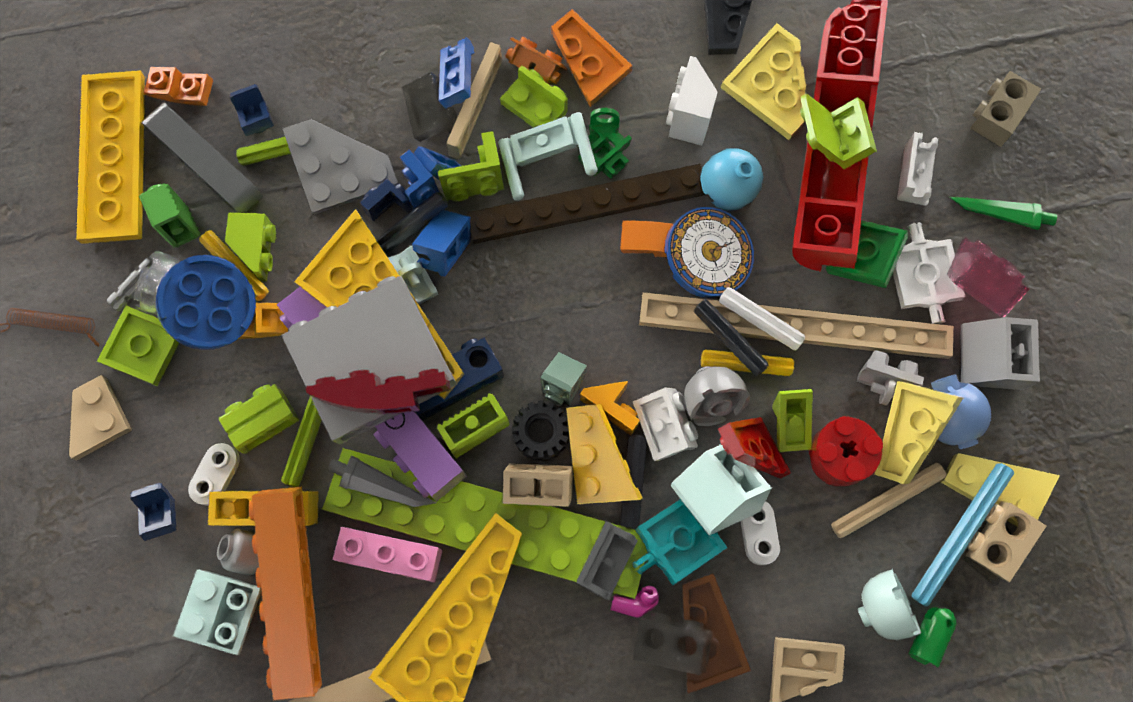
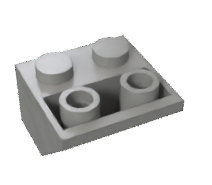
(1000, 353)

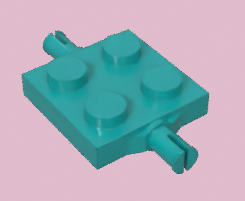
(676, 543)

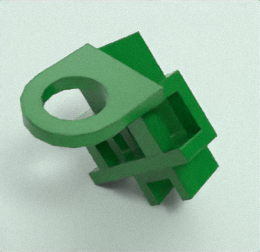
(600, 134)

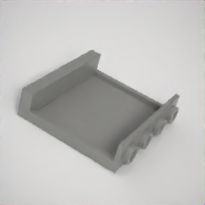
(369, 332)

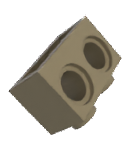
(1006, 109)

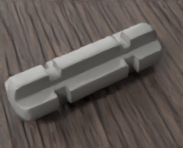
(127, 288)

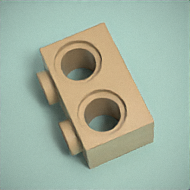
(537, 484)
(1012, 546)

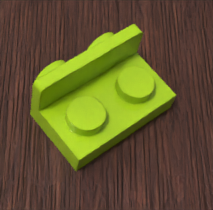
(534, 99)

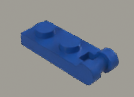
(455, 73)

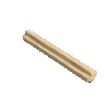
(888, 500)

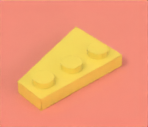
(913, 428)
(1025, 490)

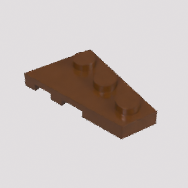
(727, 658)

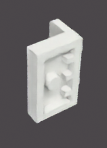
(665, 423)

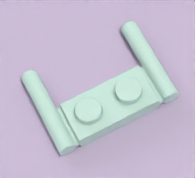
(542, 143)

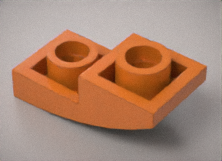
(173, 86)
(644, 237)

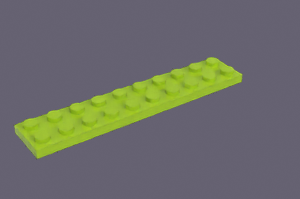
(551, 537)

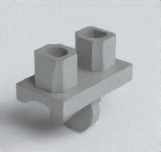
(884, 377)

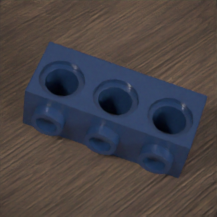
(472, 381)

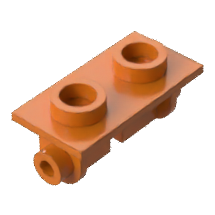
(546, 64)

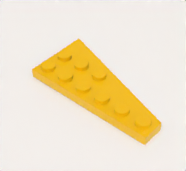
(445, 639)

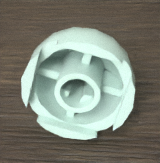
(888, 608)

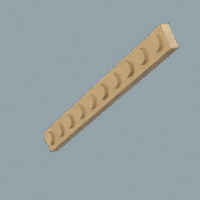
(817, 326)

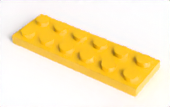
(111, 157)

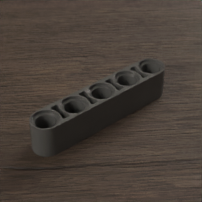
(202, 159)

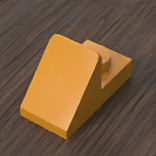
(607, 395)

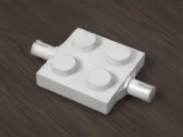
(923, 276)

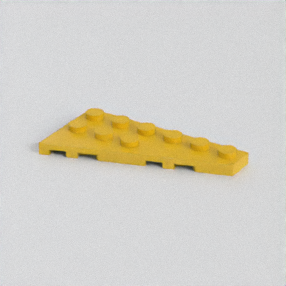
(353, 264)

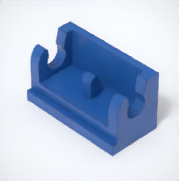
(443, 241)

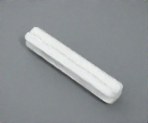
(762, 318)

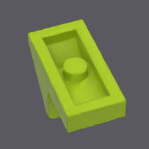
(794, 419)

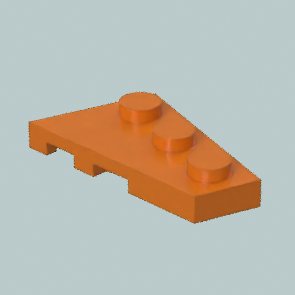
(589, 56)

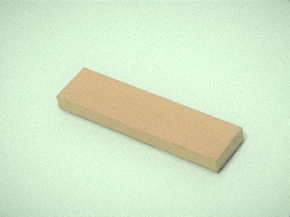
(473, 105)

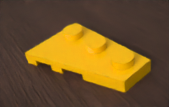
(596, 460)

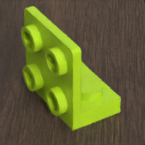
(477, 178)

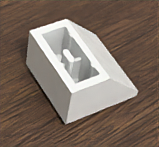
(691, 104)

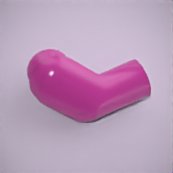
(638, 607)

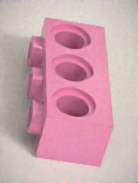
(387, 554)

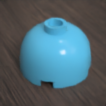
(732, 178)

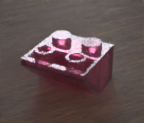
(987, 277)

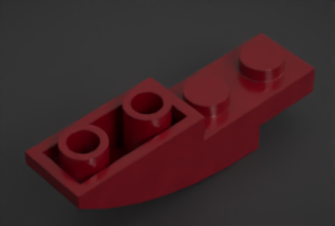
(365, 394)

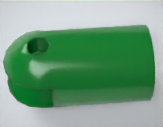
(935, 636)

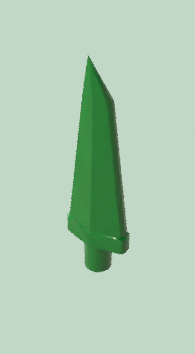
(1014, 212)

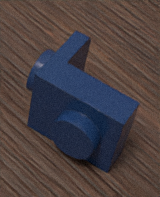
(251, 110)
(379, 199)
(155, 511)

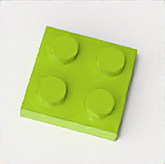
(139, 346)

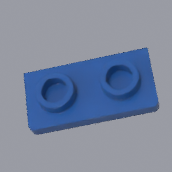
(419, 179)

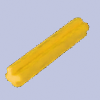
(219, 249)
(777, 365)

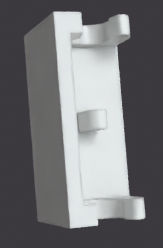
(917, 170)

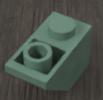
(562, 379)

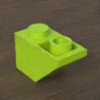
(251, 240)

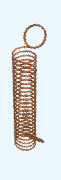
(89, 335)

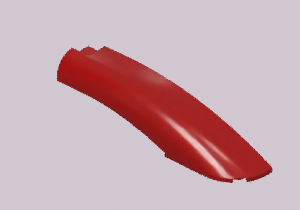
(830, 195)

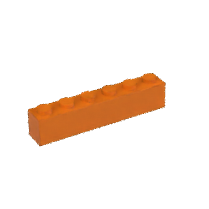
(286, 593)

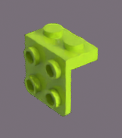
(839, 134)

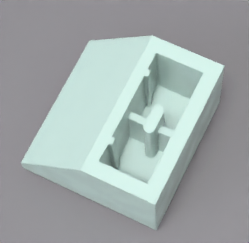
(721, 490)
(217, 611)

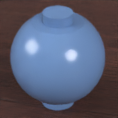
(970, 417)

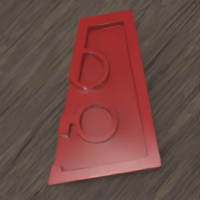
(754, 446)

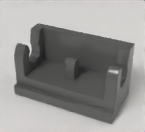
(606, 561)

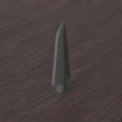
(366, 479)

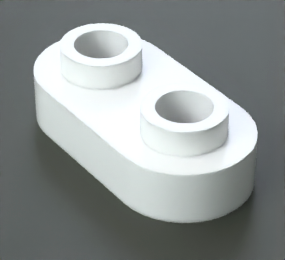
(216, 475)
(761, 531)

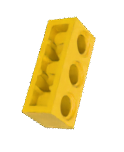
(232, 508)

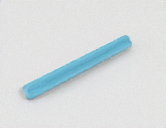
(962, 534)

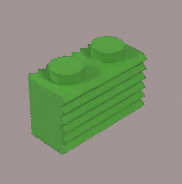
(169, 215)

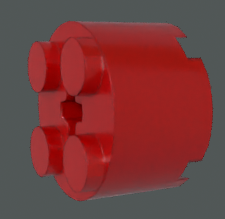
(863, 451)

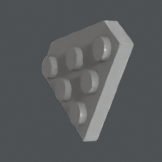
(334, 165)

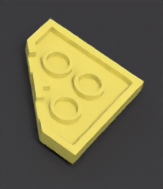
(771, 81)

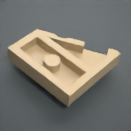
(95, 418)
(804, 667)

